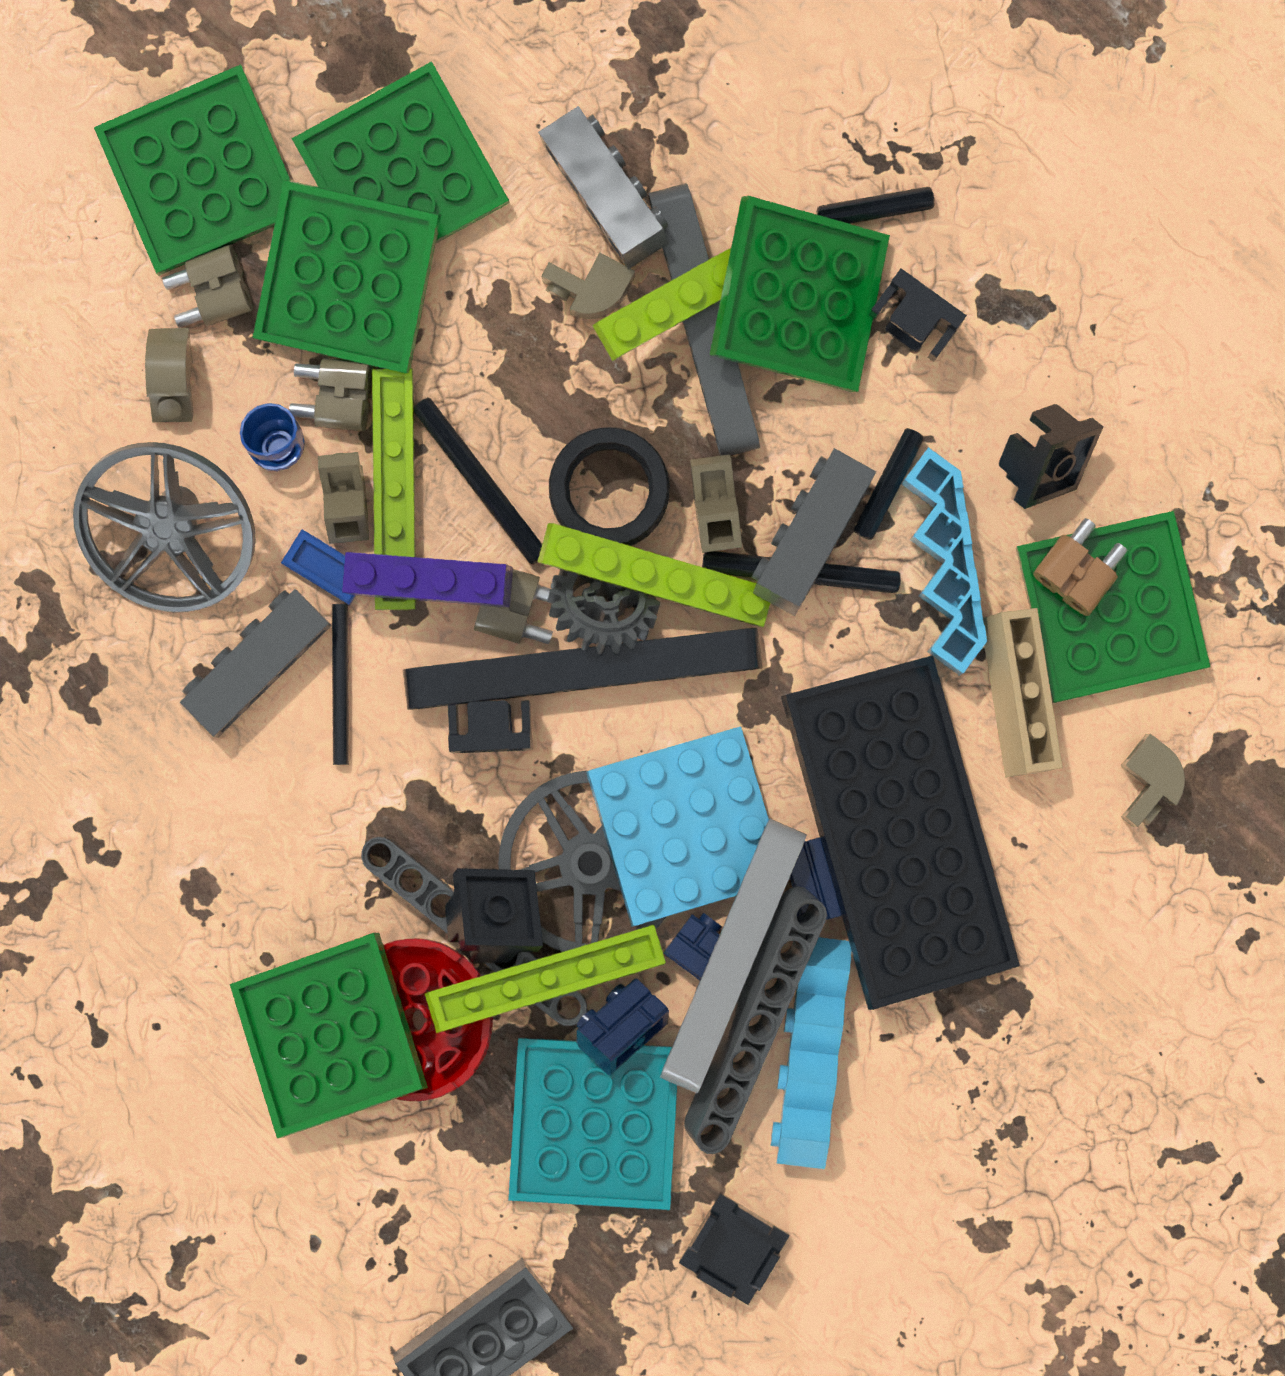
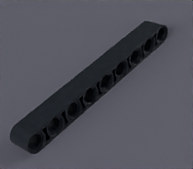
(582, 669)

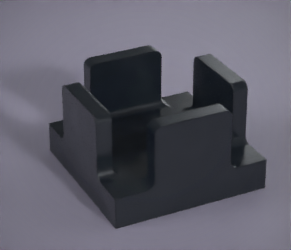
(918, 314)
(1055, 462)
(489, 728)
(494, 913)
(734, 1249)

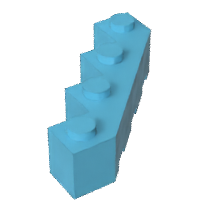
(948, 539)
(813, 1057)

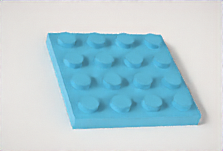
(680, 823)

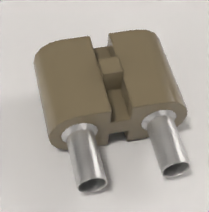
(217, 287)
(341, 395)
(511, 622)

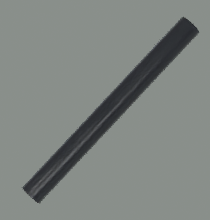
(340, 709)

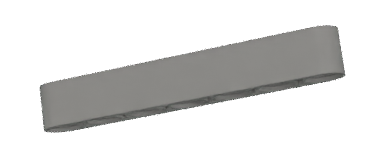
(733, 956)

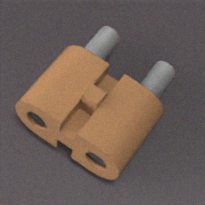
(1075, 573)

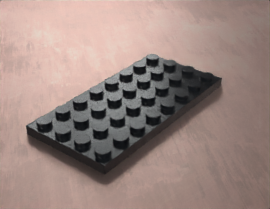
(900, 832)

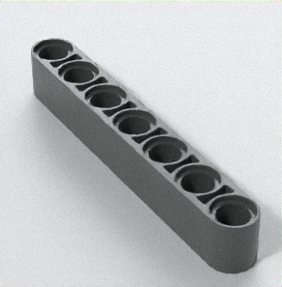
(718, 377)
(423, 901)
(753, 1001)

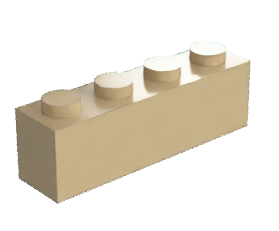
(1021, 693)

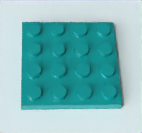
(591, 1132)

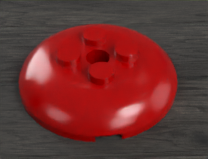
(446, 1056)

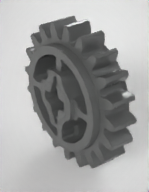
(597, 611)

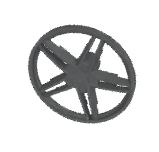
(164, 525)
(583, 864)

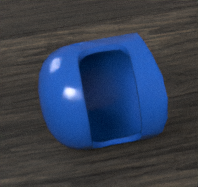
(267, 423)

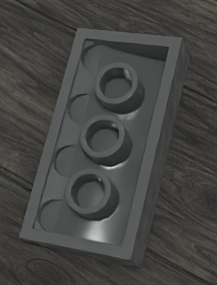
(489, 1331)

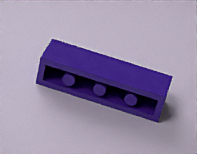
(427, 579)

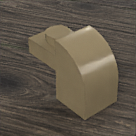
(598, 294)
(168, 374)
(344, 497)
(715, 503)
(1160, 773)

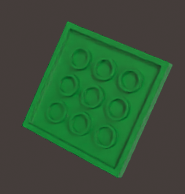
(407, 151)
(196, 168)
(346, 276)
(799, 294)
(1139, 628)
(328, 1035)

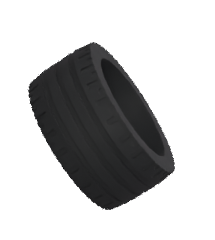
(610, 439)

